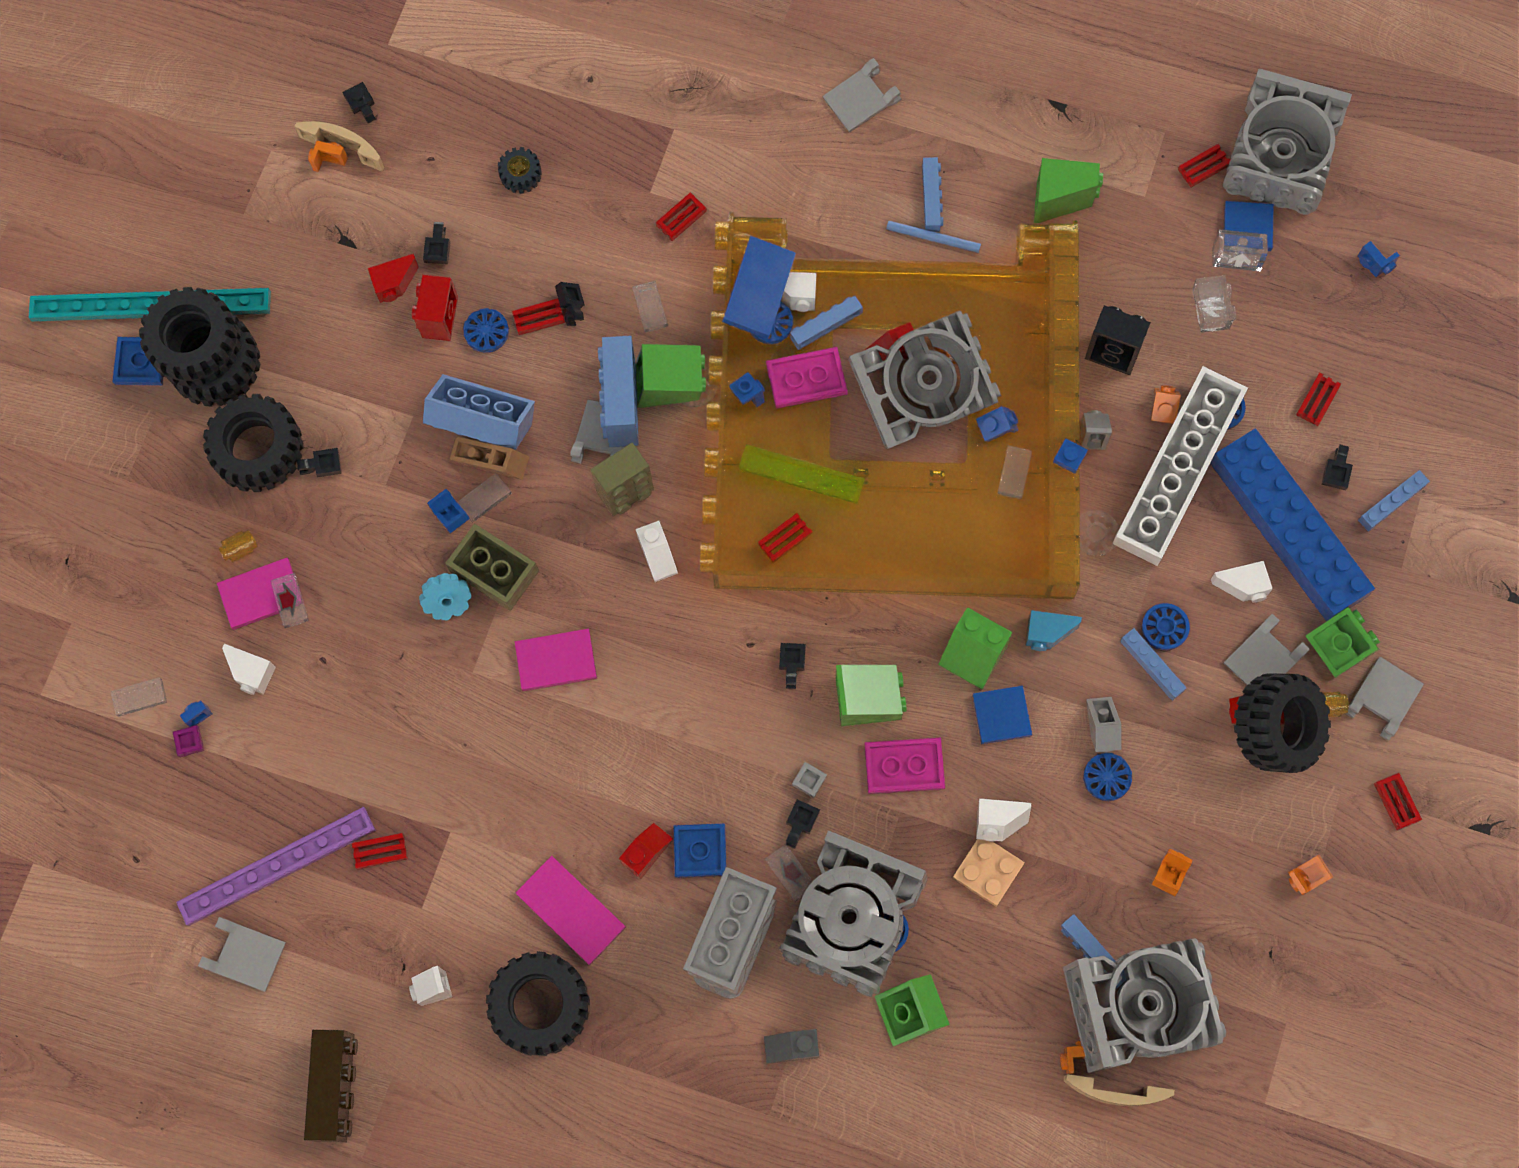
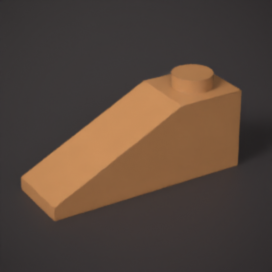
(490, 457)

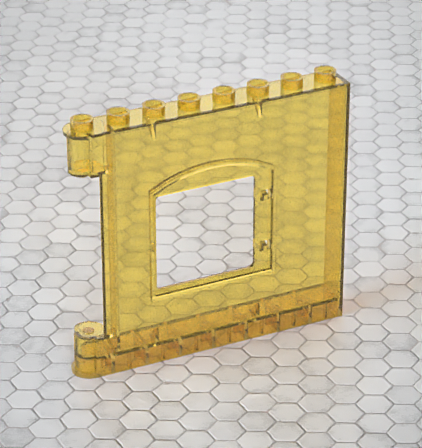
(906, 529)

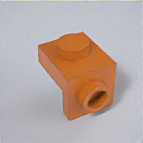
(328, 152)
(1165, 404)
(1171, 872)
(1309, 875)
(1069, 1054)

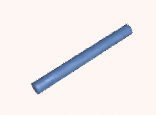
(933, 236)

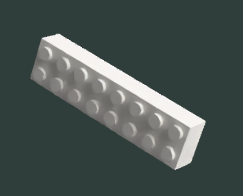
(1180, 466)

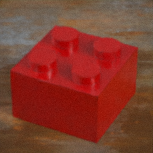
(435, 307)

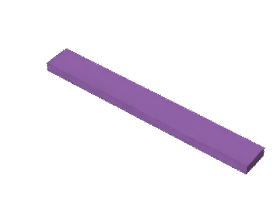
(275, 866)

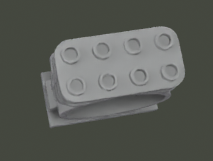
(1296, 119)
(954, 337)
(731, 934)
(869, 965)
(1099, 1018)

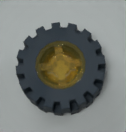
(511, 166)

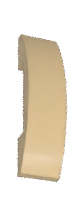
(314, 131)
(1085, 1086)

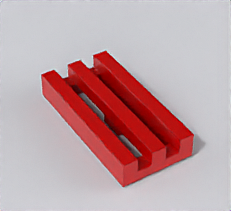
(1220, 155)
(687, 222)
(538, 316)
(1327, 383)
(800, 525)
(1389, 805)
(377, 841)

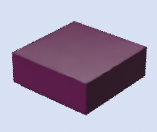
(188, 741)

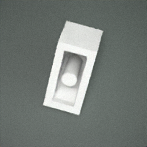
(800, 291)
(656, 551)
(1245, 582)
(249, 670)
(1000, 818)
(430, 986)

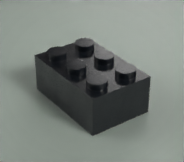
(1117, 339)

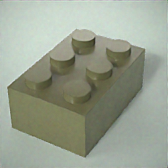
(623, 479)
(492, 567)

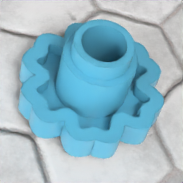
(445, 596)

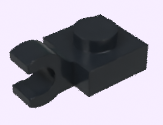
(360, 100)
(437, 248)
(571, 299)
(325, 463)
(1337, 471)
(793, 660)
(801, 820)

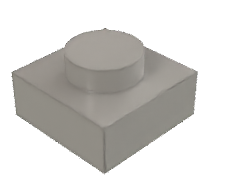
(809, 780)

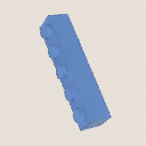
(932, 194)
(826, 322)
(1393, 500)
(1153, 664)
(1086, 941)

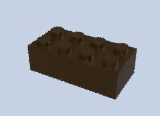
(330, 1086)

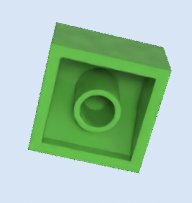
(911, 1010)

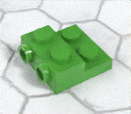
(1343, 641)

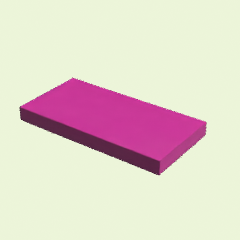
(570, 910)

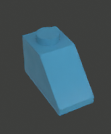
(1049, 629)

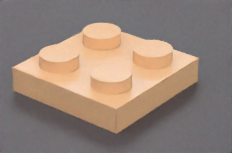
(988, 870)

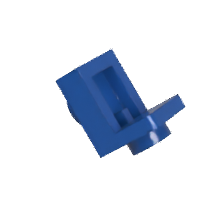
(1373, 260)
(748, 389)
(997, 423)
(448, 511)

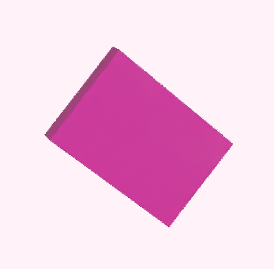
(806, 377)
(251, 595)
(555, 660)
(904, 765)

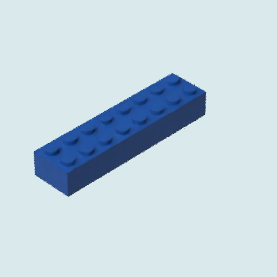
(1291, 525)

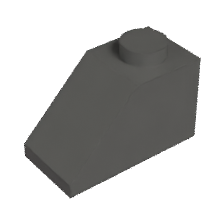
(791, 1046)

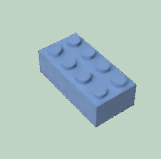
(618, 391)
(478, 412)

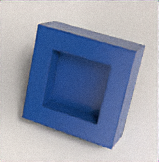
(1070, 456)
(195, 713)

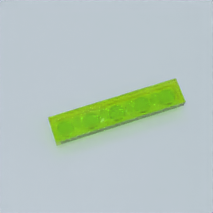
(801, 474)

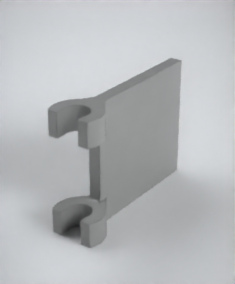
(860, 98)
(591, 434)
(1263, 654)
(1387, 694)
(246, 956)

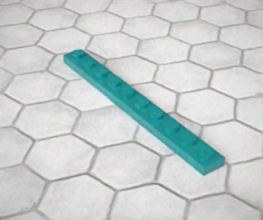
(134, 304)

